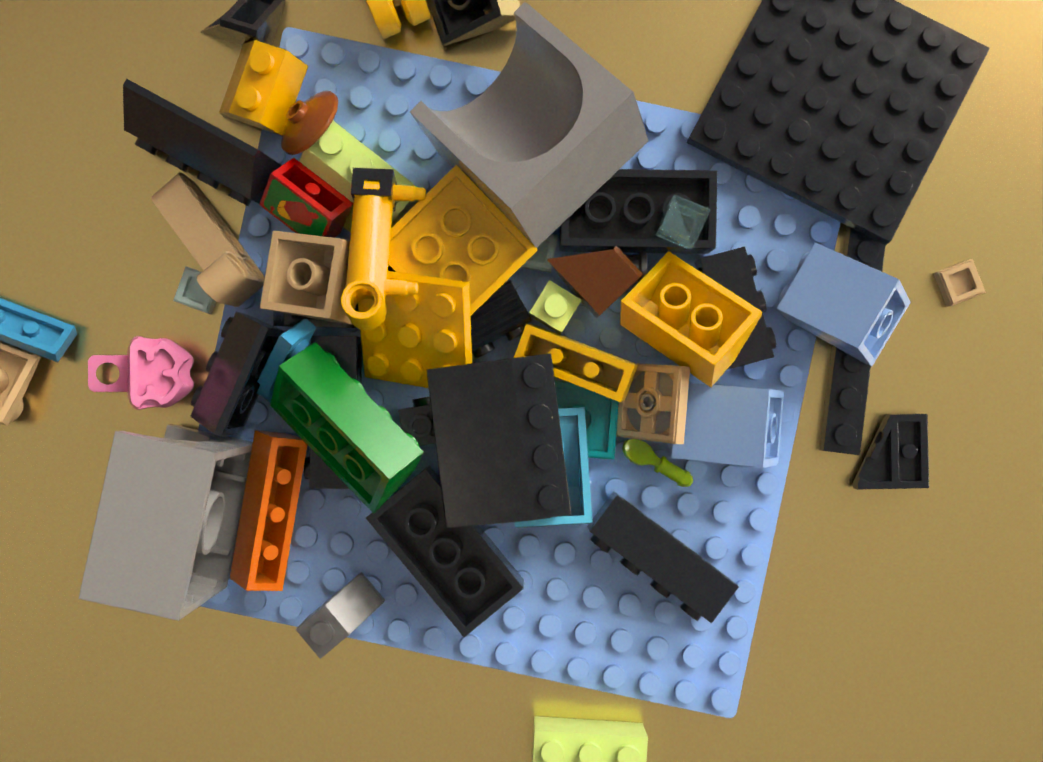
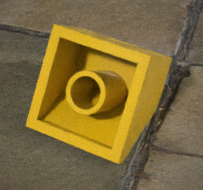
(263, 86)

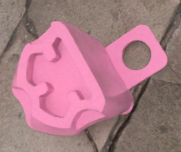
(151, 373)

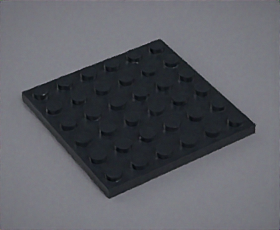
(840, 105)

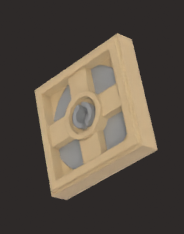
(655, 404)

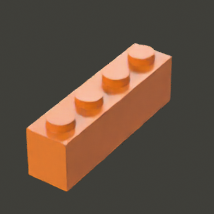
(268, 511)

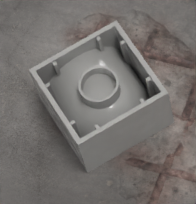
(541, 130)
(166, 521)

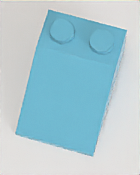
(577, 471)

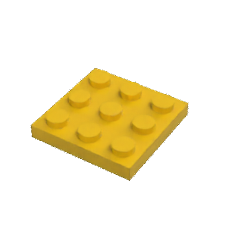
(460, 238)
(419, 331)

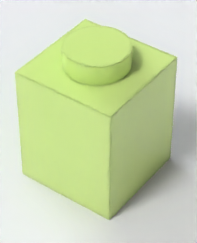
(554, 307)

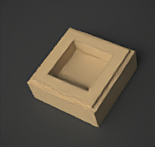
(959, 282)

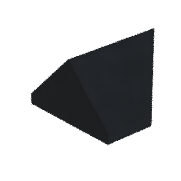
(248, 22)

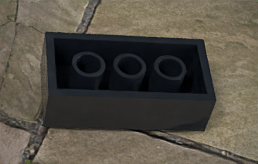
(630, 210)
(452, 564)

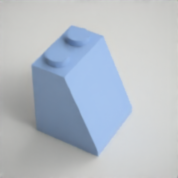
(844, 302)
(732, 426)

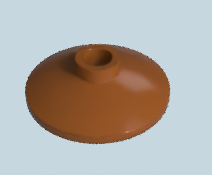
(308, 121)

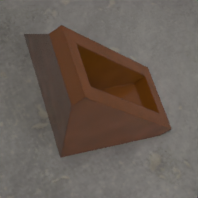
(597, 277)

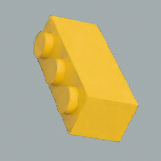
(579, 362)

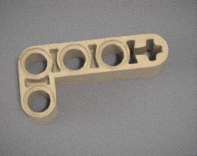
(228, 270)

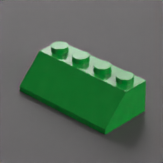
(344, 425)

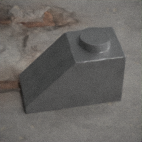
(340, 615)

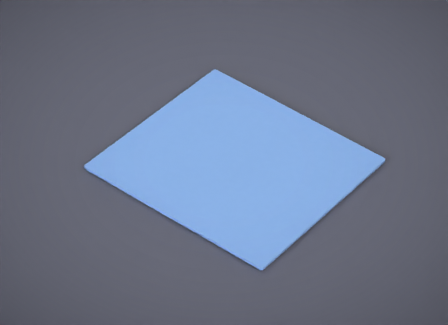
(580, 609)

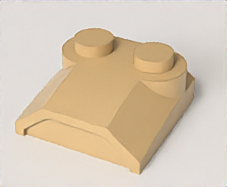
(15, 375)

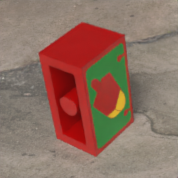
(305, 201)

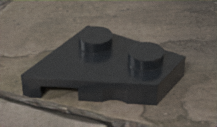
(897, 455)

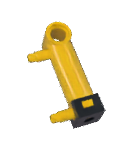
(374, 202)

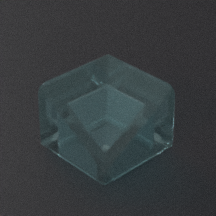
(682, 222)

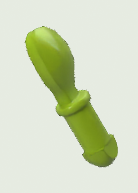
(642, 454)

